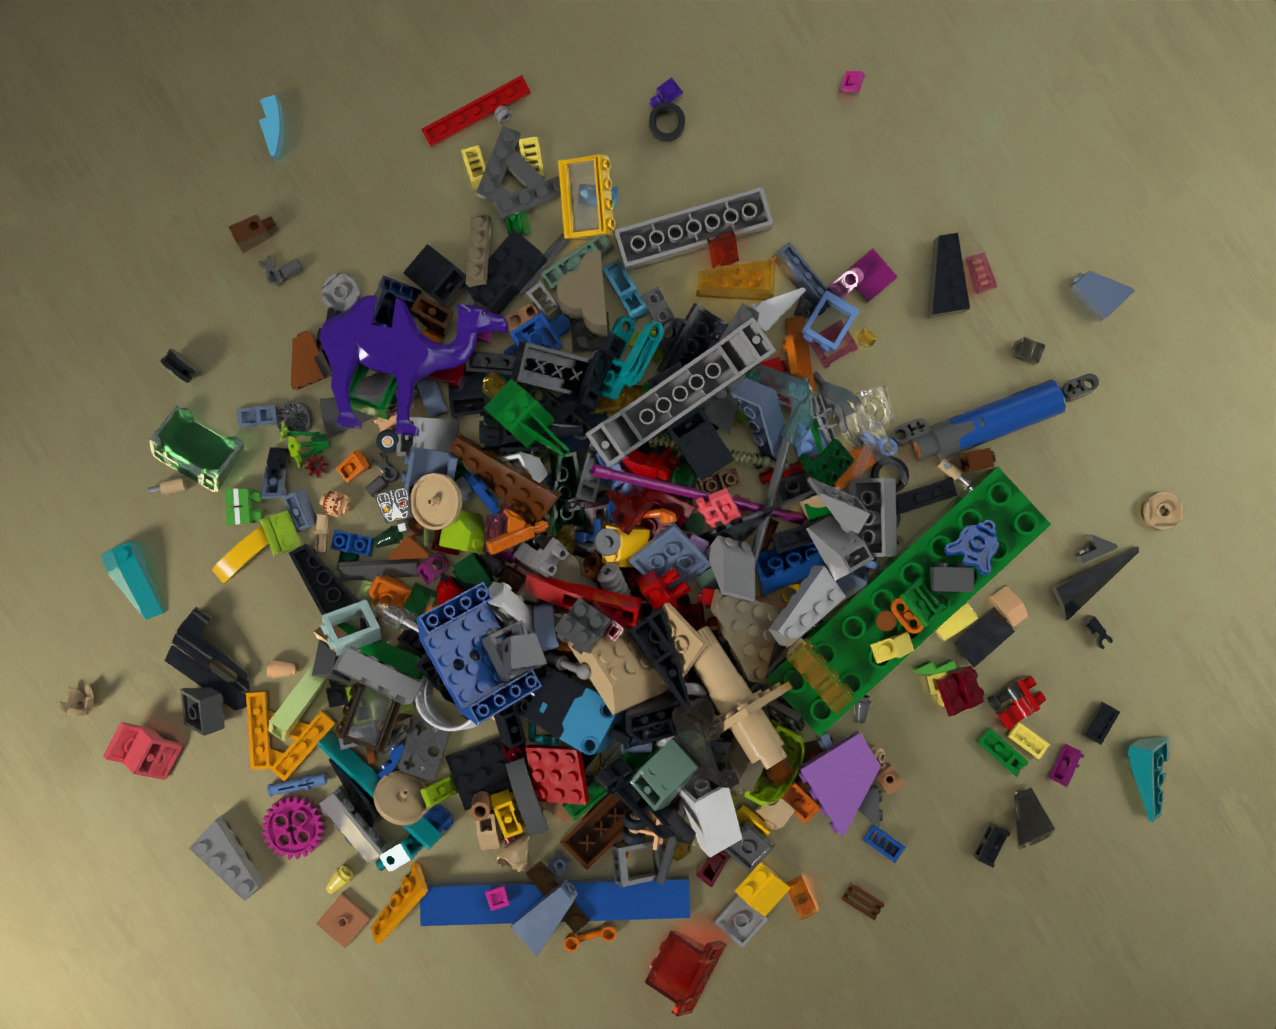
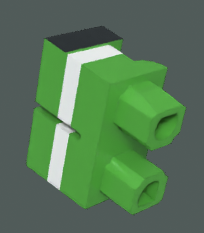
(243, 514)

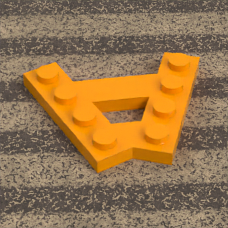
(304, 734)

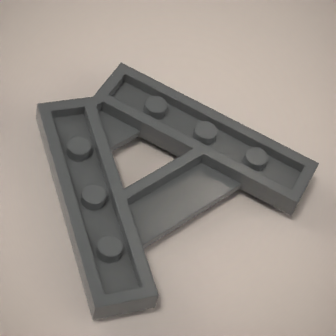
(504, 158)

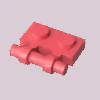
(724, 506)

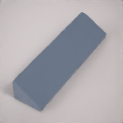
(801, 274)

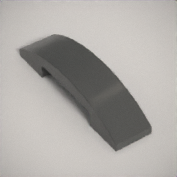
(589, 484)
(526, 796)

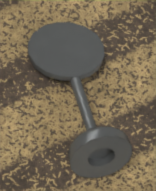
(606, 542)

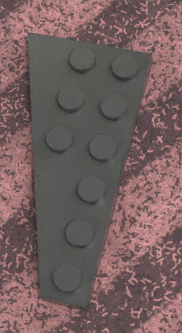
(722, 406)

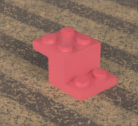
(142, 751)

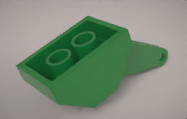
(523, 416)

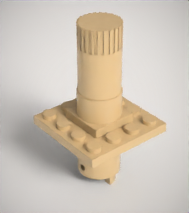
(738, 706)

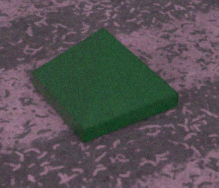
(347, 557)

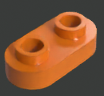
(905, 616)

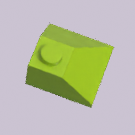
(465, 533)

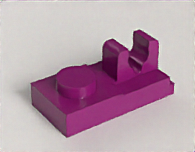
(1066, 765)

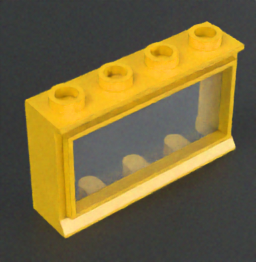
(586, 197)

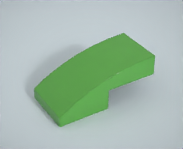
(928, 667)

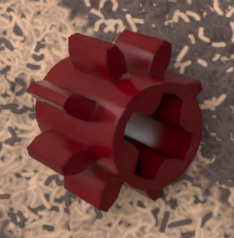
(312, 468)
(632, 583)
(515, 753)

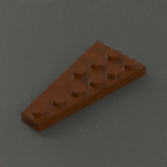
(510, 483)

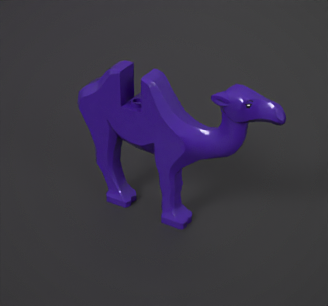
(401, 351)

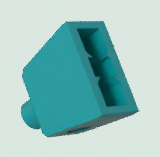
(399, 853)

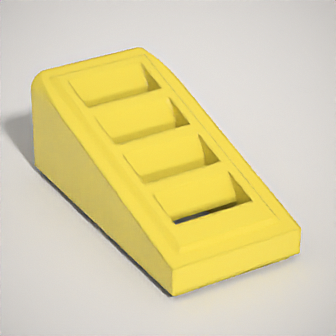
(528, 142)
(476, 176)

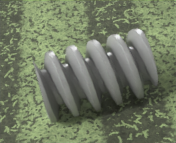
(612, 579)

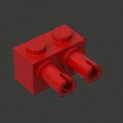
(656, 591)

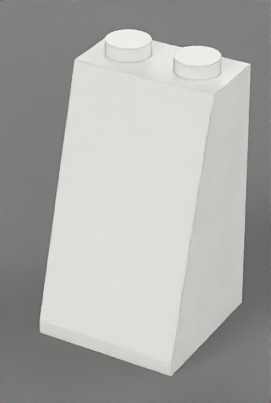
(710, 814)

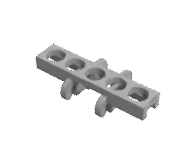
(828, 434)

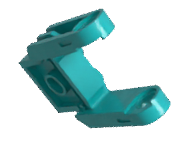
(631, 370)

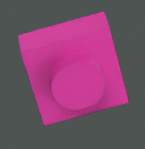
(852, 81)
(497, 897)

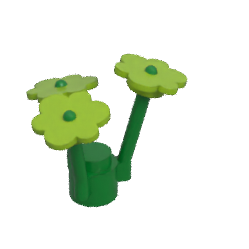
(317, 442)

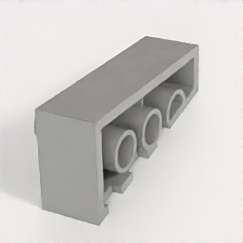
(377, 676)
(227, 859)

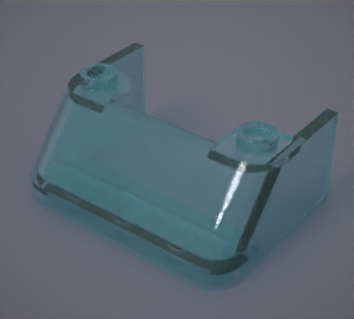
(791, 393)

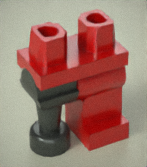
(652, 462)
(1022, 701)

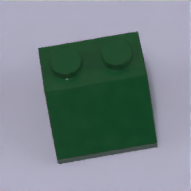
(472, 571)

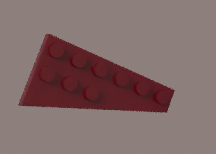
(663, 500)

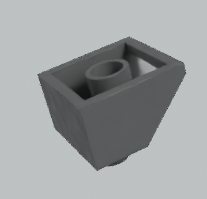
(203, 709)

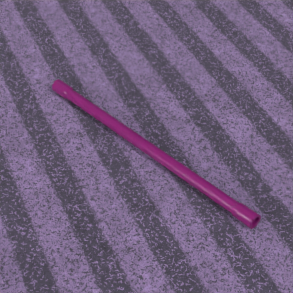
(609, 473)

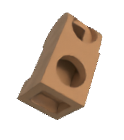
(521, 316)

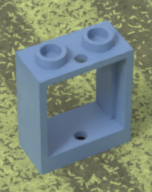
(839, 305)

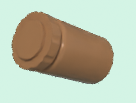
(481, 806)

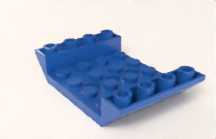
(450, 635)

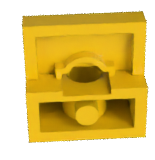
(506, 813)

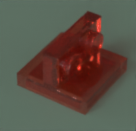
(629, 508)

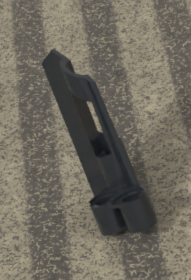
(193, 657)
(617, 781)

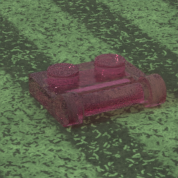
(831, 334)
(495, 527)

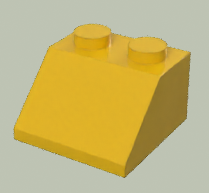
(629, 545)
(762, 889)

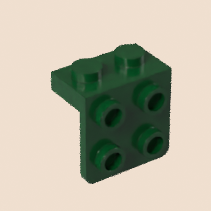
(829, 463)

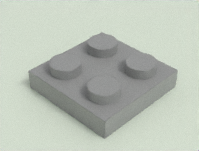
(740, 921)

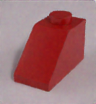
(447, 590)

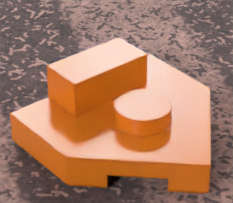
(389, 591)

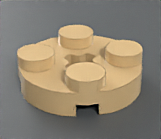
(1170, 502)

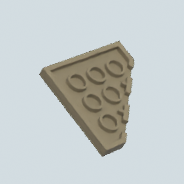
(746, 629)

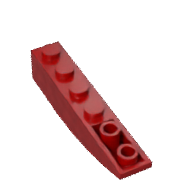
(566, 594)

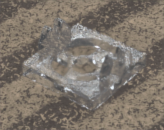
(881, 392)

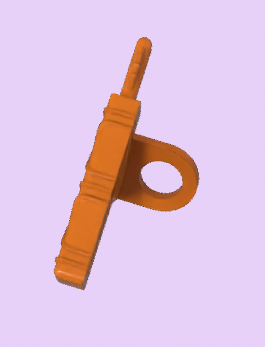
(516, 532)

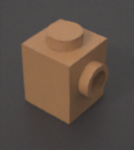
(889, 778)

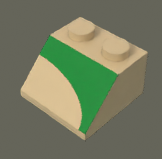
(814, 508)

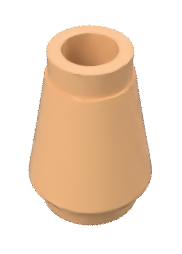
(280, 669)

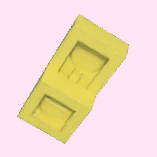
(957, 622)

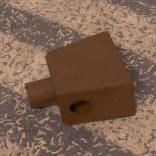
(251, 232)

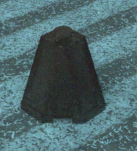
(1031, 820)

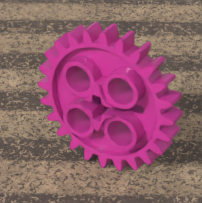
(310, 825)

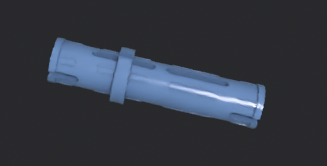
(306, 783)

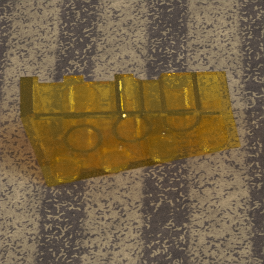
(738, 281)

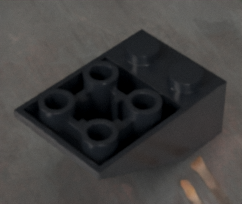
(436, 276)
(468, 398)
(700, 443)

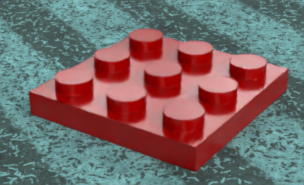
(557, 774)

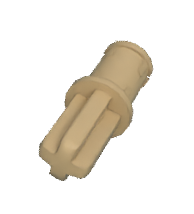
(321, 533)

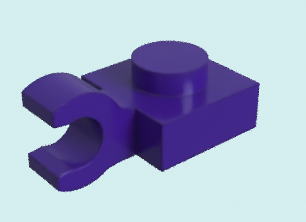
(666, 92)

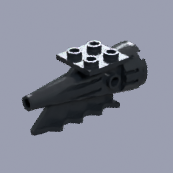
(496, 436)

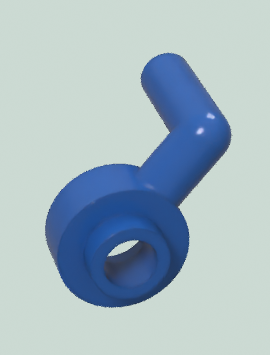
(583, 536)

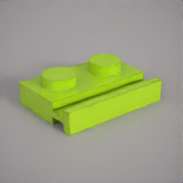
(280, 533)

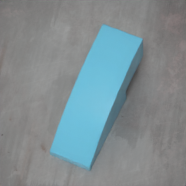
(273, 125)
(625, 290)

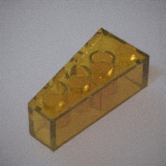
(818, 675)

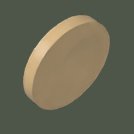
(436, 501)
(400, 798)

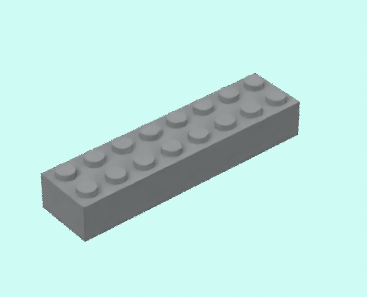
(691, 227)

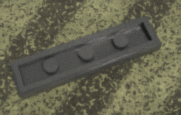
(369, 569)

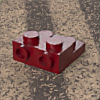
(960, 690)

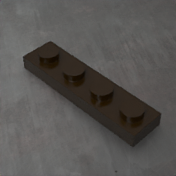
(545, 882)

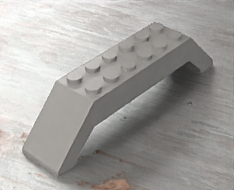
(681, 392)

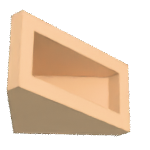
(1010, 605)

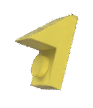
(892, 647)

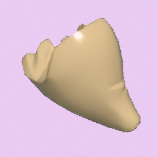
(515, 854)

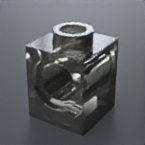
(1028, 350)

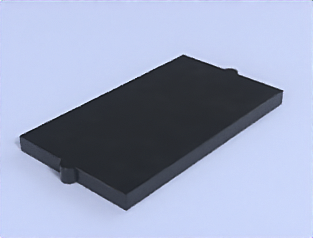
(984, 637)

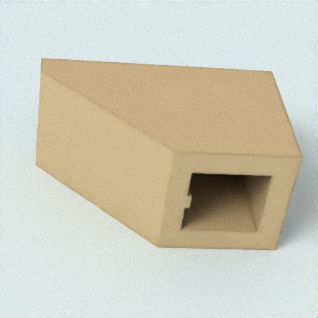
(488, 832)

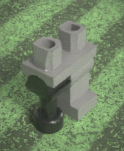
(547, 556)

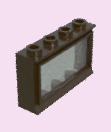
(368, 718)

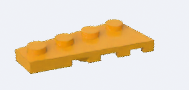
(400, 903)

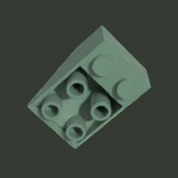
(664, 775)

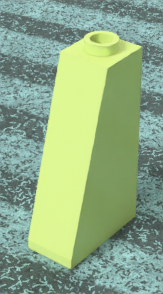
(295, 705)

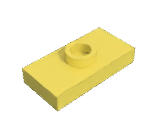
(1028, 740)

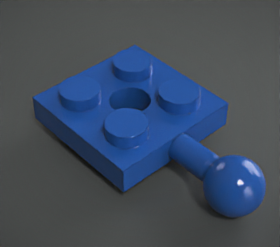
(482, 492)

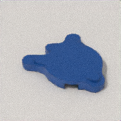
(977, 545)

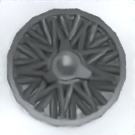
(294, 415)

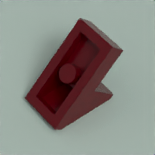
(711, 868)

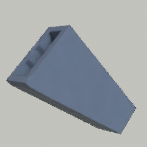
(543, 917)

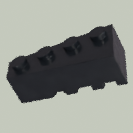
(948, 279)
(322, 583)

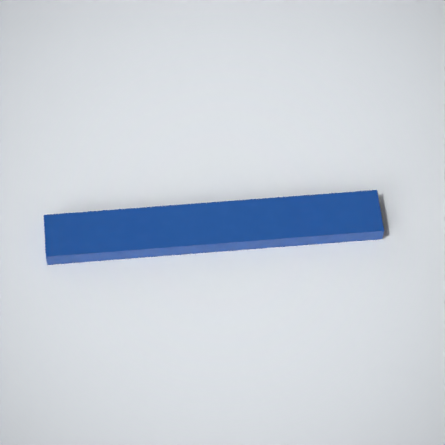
(596, 897)

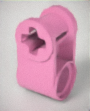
(843, 285)

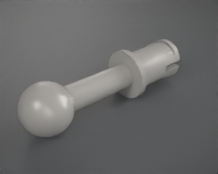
(562, 662)

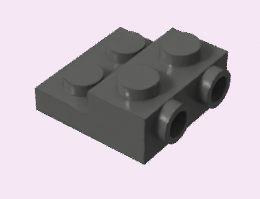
(582, 626)

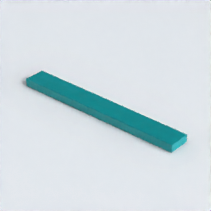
(368, 780)

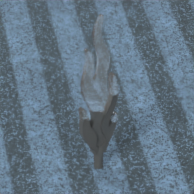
(853, 421)

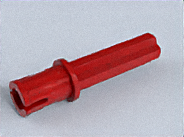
(794, 468)

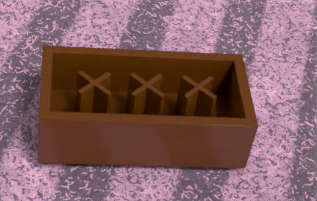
(596, 831)

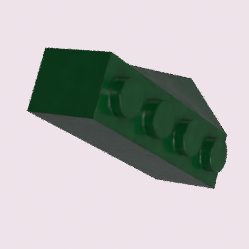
(565, 480)

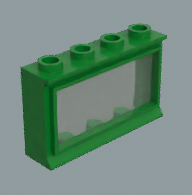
(373, 392)

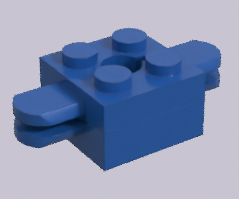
(540, 332)

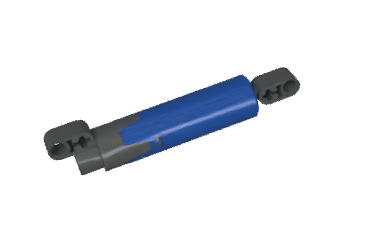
(992, 419)

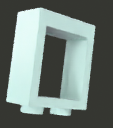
(356, 639)

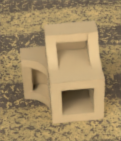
(775, 814)

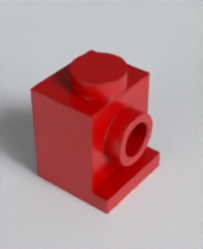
(706, 596)

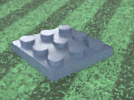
(671, 550)

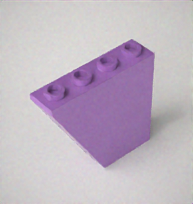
(841, 779)

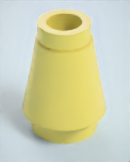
(339, 879)

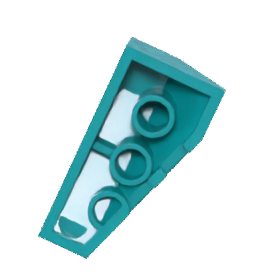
(130, 573)
(1147, 765)

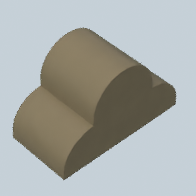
(583, 295)
(570, 571)

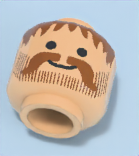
(335, 503)

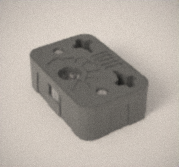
(418, 745)

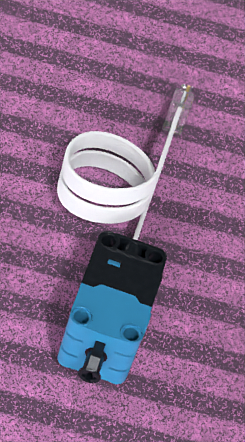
(562, 706)

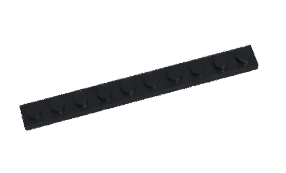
(905, 502)

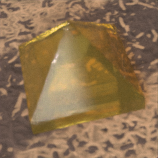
(866, 338)

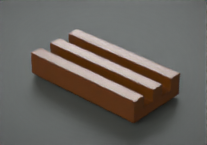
(876, 910)

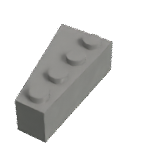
(811, 603)

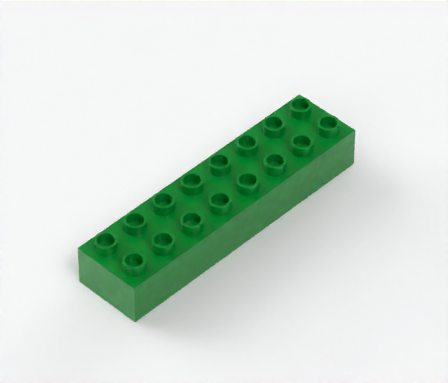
(851, 627)

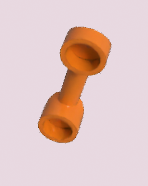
(665, 515)
(572, 940)

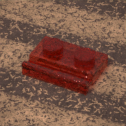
(723, 249)

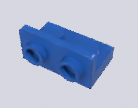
(439, 817)

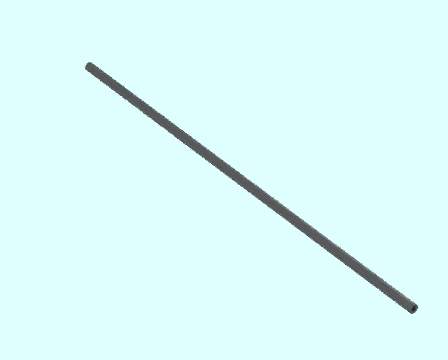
(756, 549)

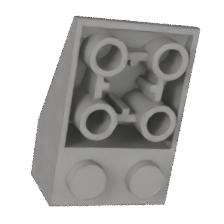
(433, 434)
(839, 549)

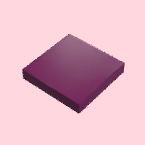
(876, 275)

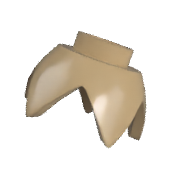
(78, 703)

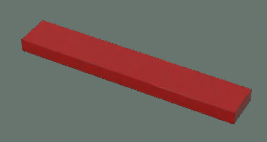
(476, 111)

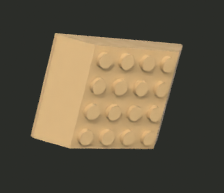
(620, 670)

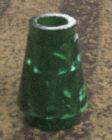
(388, 537)

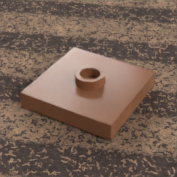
(343, 920)

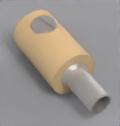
(953, 471)
(170, 486)

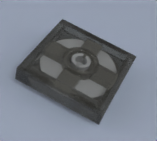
(583, 340)

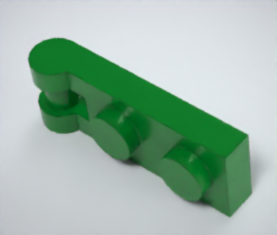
(1002, 751)

